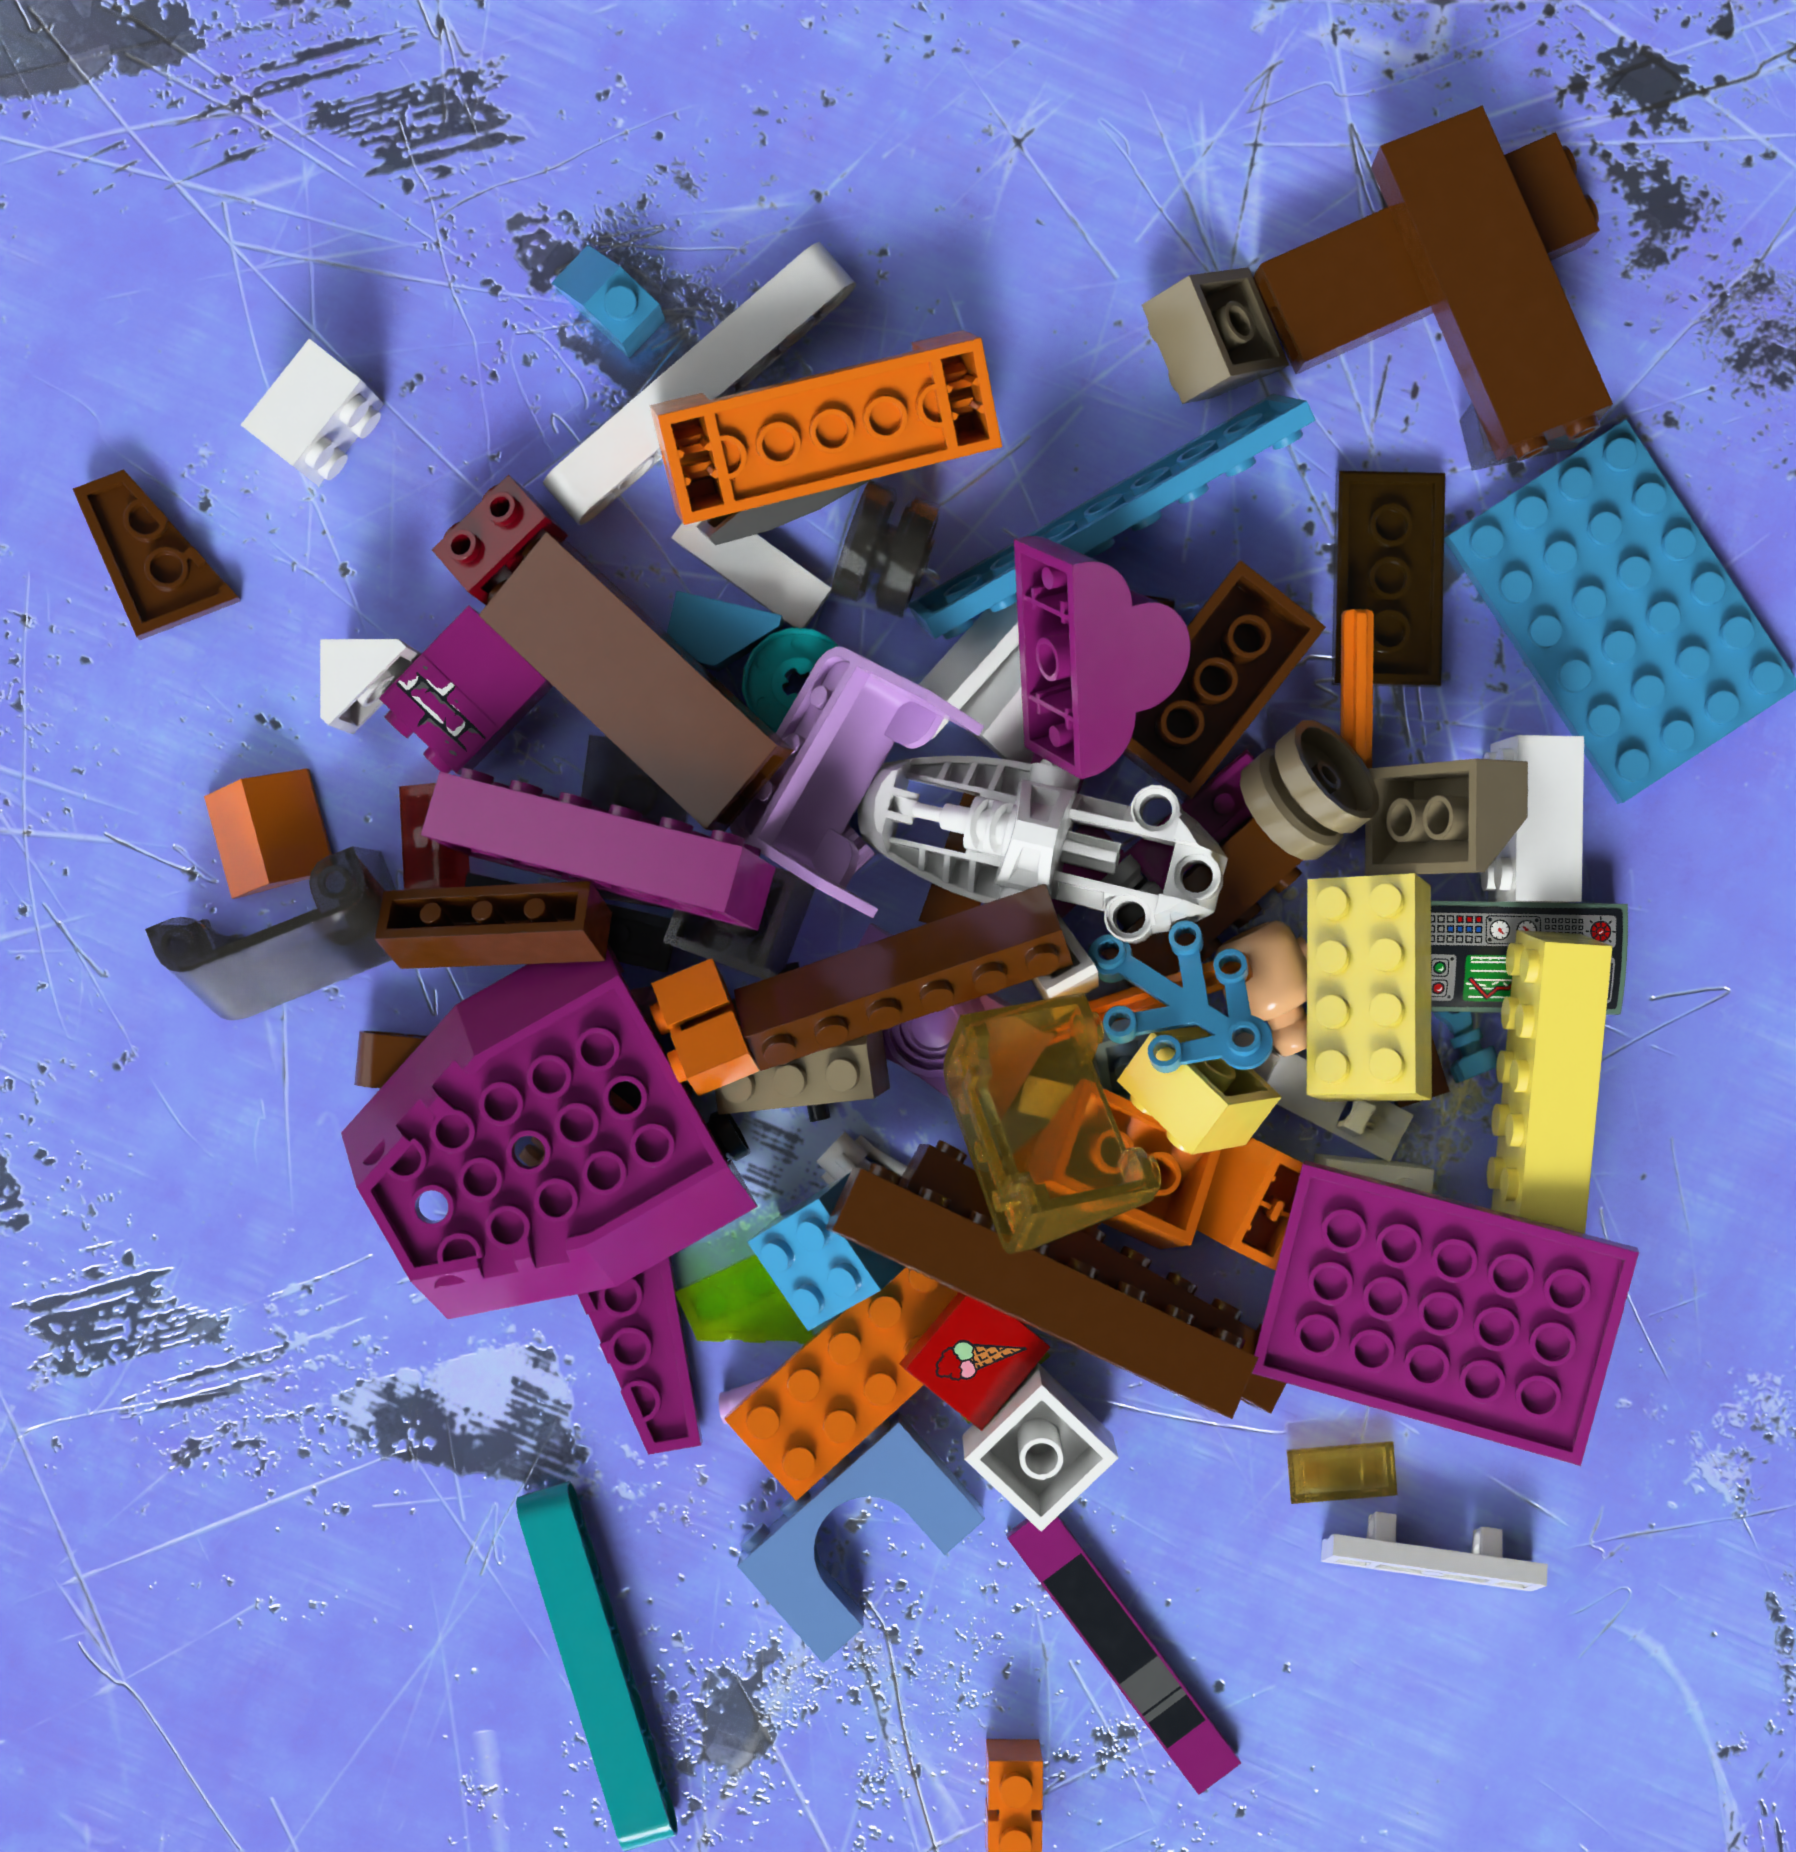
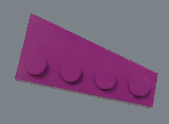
(649, 1356)

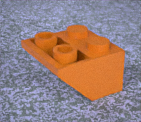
(1251, 1200)

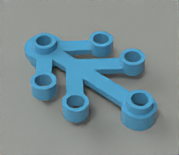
(1185, 1005)

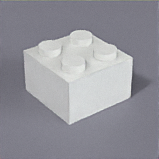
(314, 413)
(1040, 1448)

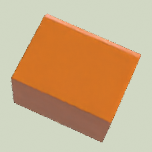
(268, 831)

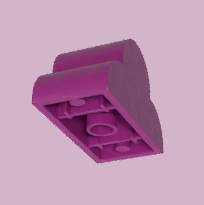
(1089, 655)

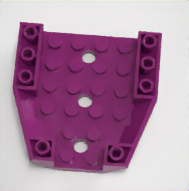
(541, 1064)

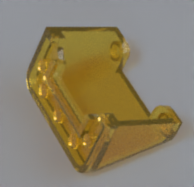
(1042, 1121)

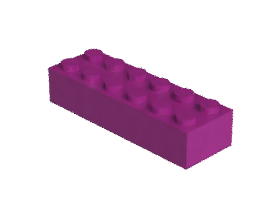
(610, 848)

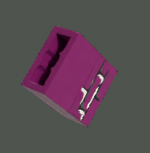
(464, 694)

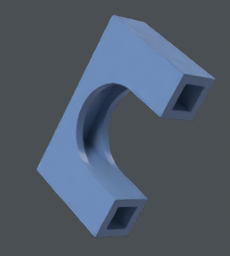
(785, 1559)

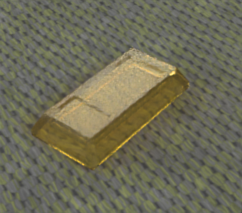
(1341, 1472)

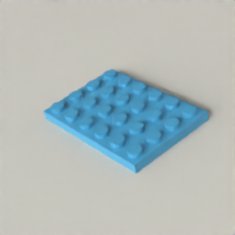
(1622, 612)

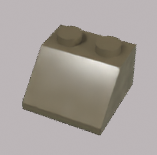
(1214, 333)

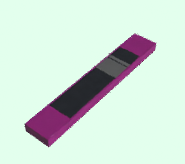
(1125, 1652)

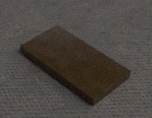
(1394, 566)

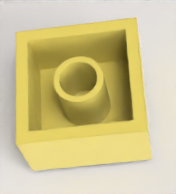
(1200, 1103)

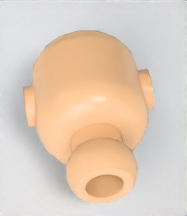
(1277, 981)

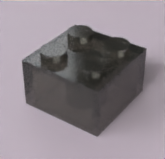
(741, 948)

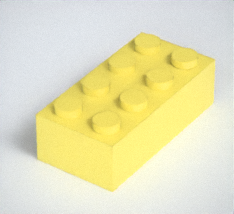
(1369, 988)

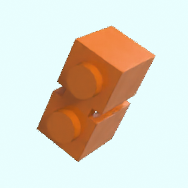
(703, 1028)
(1015, 1790)

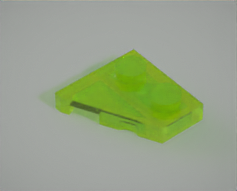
(740, 1305)

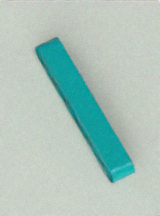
(597, 1666)

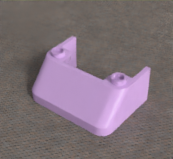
(840, 738)

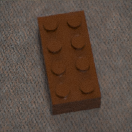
(1239, 656)

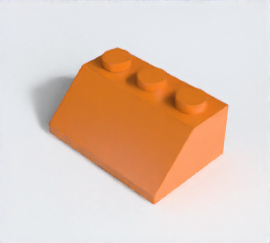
(1185, 1181)

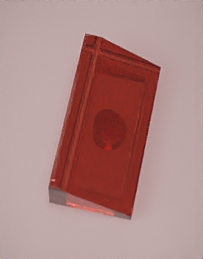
(424, 860)

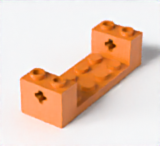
(827, 428)

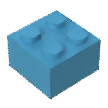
(816, 1267)

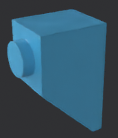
(610, 300)
(718, 630)

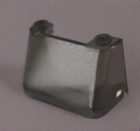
(291, 959)

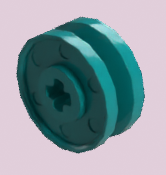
(772, 663)

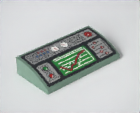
(1474, 938)

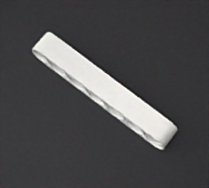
(715, 366)

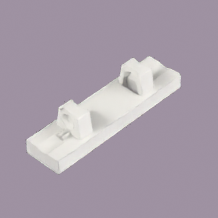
(1370, 1125)
(1481, 1566)

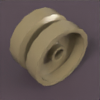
(1309, 790)

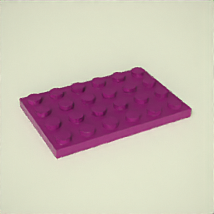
(1444, 1311)

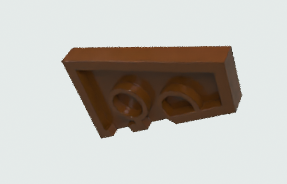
(148, 559)

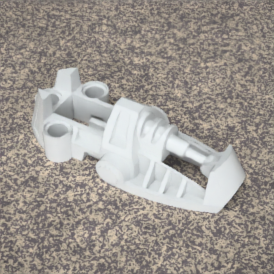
(1023, 836)

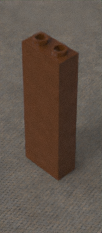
(1363, 281)
(1491, 285)
(634, 682)

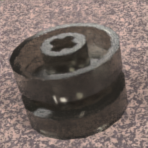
(886, 549)

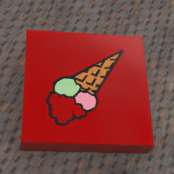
(974, 1358)

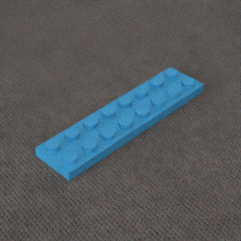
(1128, 504)

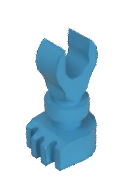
(1466, 1038)

